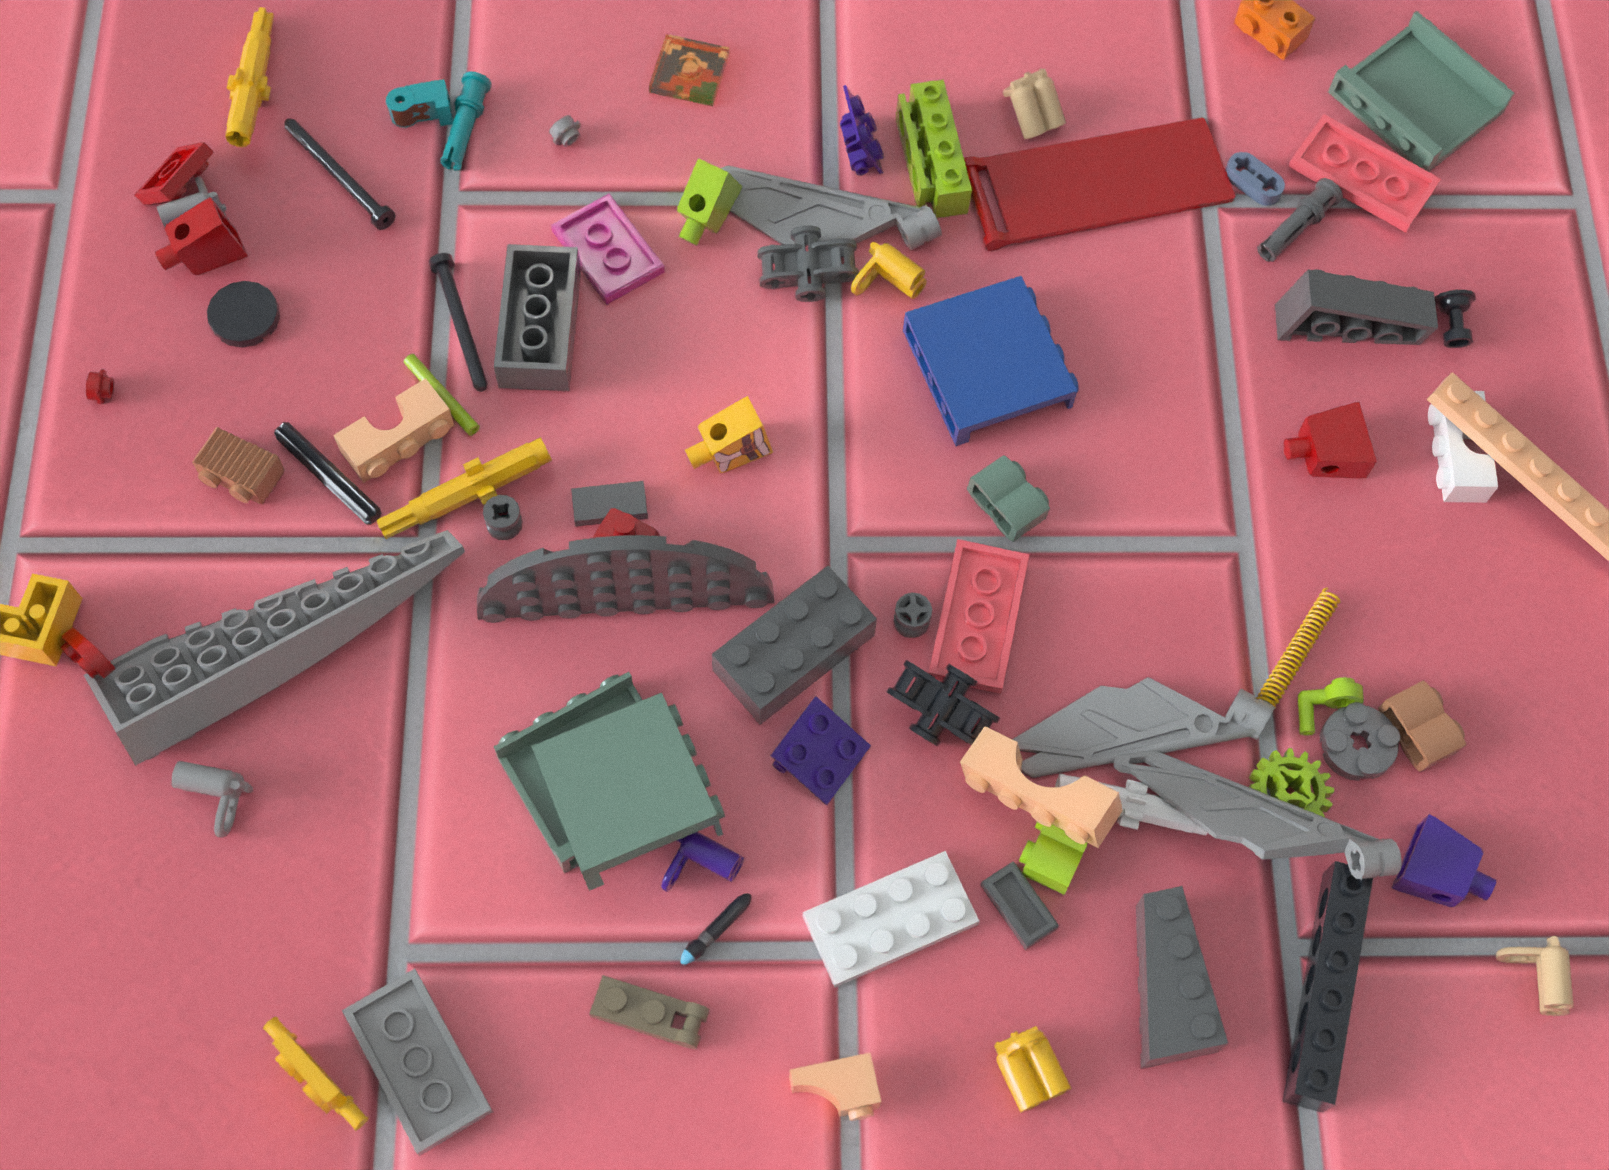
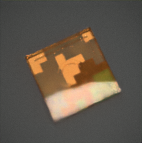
(689, 70)

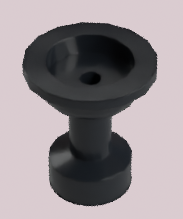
(1455, 304)

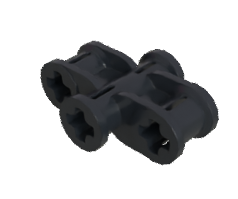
(931, 697)

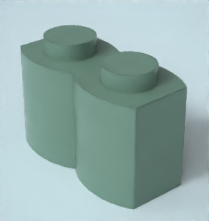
(1008, 497)

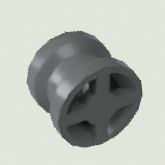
(503, 526)
(914, 606)

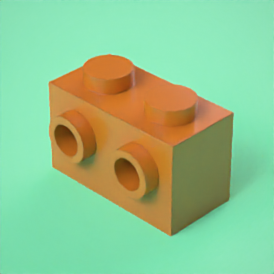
(1275, 24)

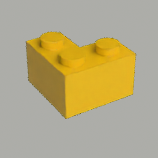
(42, 617)

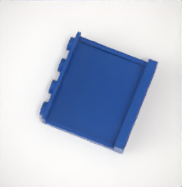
(988, 357)

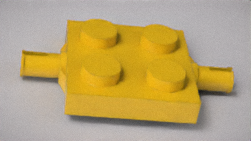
(319, 1085)

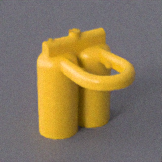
(894, 268)
(1030, 1068)

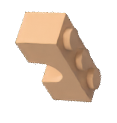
(375, 450)

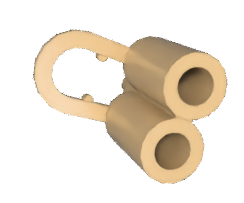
(1035, 103)
(1552, 974)

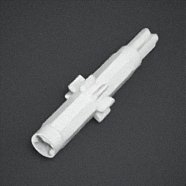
(1143, 807)

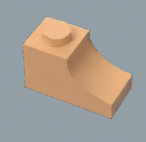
(844, 1082)

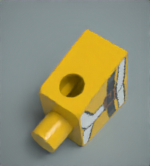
(731, 438)

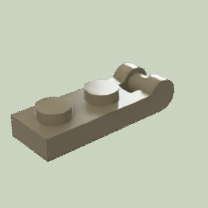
(648, 1012)

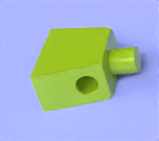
(706, 200)

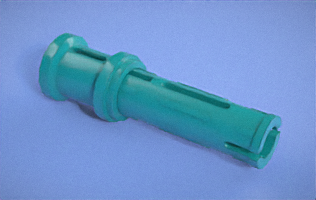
(468, 108)

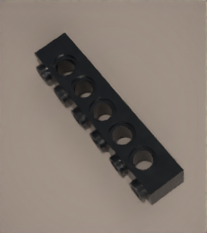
(1328, 990)

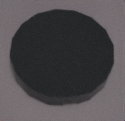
(243, 313)

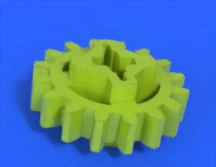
(1303, 773)

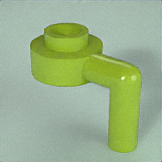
(1335, 695)

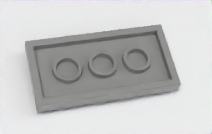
(417, 1062)

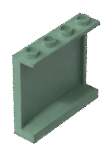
(1422, 94)
(523, 769)
(626, 785)

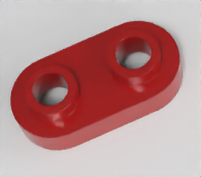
(85, 654)

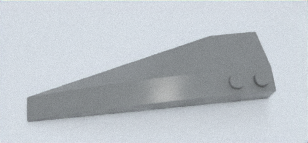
(193, 680)

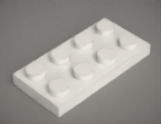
(890, 919)

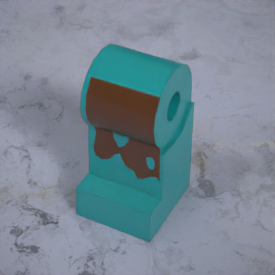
(420, 103)

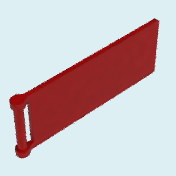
(1099, 181)

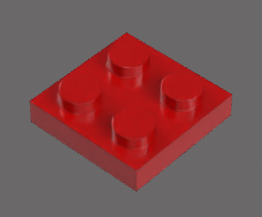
(170, 178)

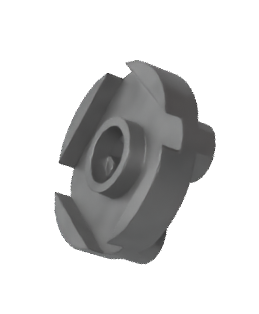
(1379, 736)

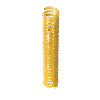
(1290, 649)

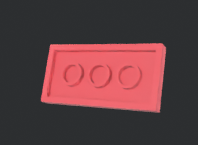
(1365, 172)
(979, 614)

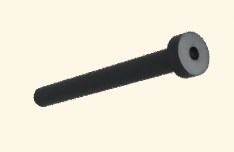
(442, 265)

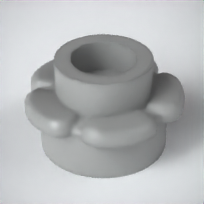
(565, 131)

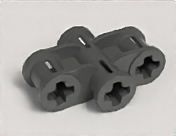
(796, 264)

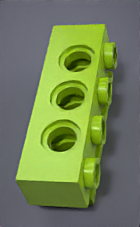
(933, 149)

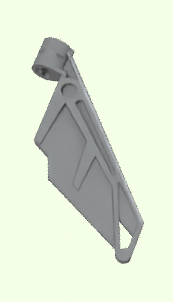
(781, 204)
(1134, 721)
(1256, 819)

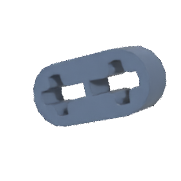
(1255, 178)

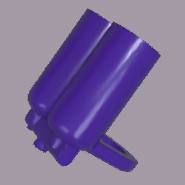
(705, 853)

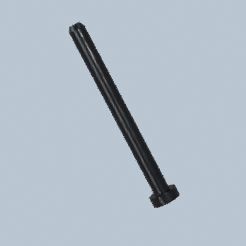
(381, 216)

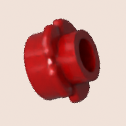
(99, 386)

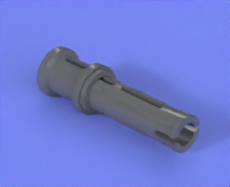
(1308, 211)

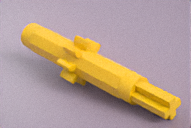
(250, 83)
(478, 482)

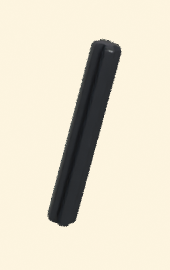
(327, 473)

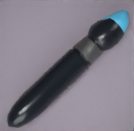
(715, 929)

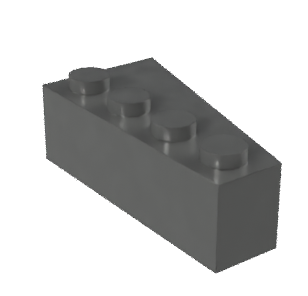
(1355, 310)
(1176, 995)

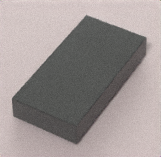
(594, 502)
(1019, 905)

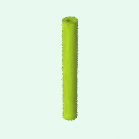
(457, 411)

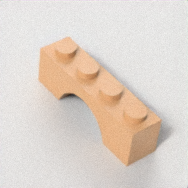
(1081, 809)

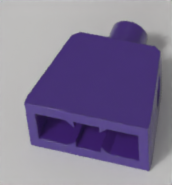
(1442, 866)

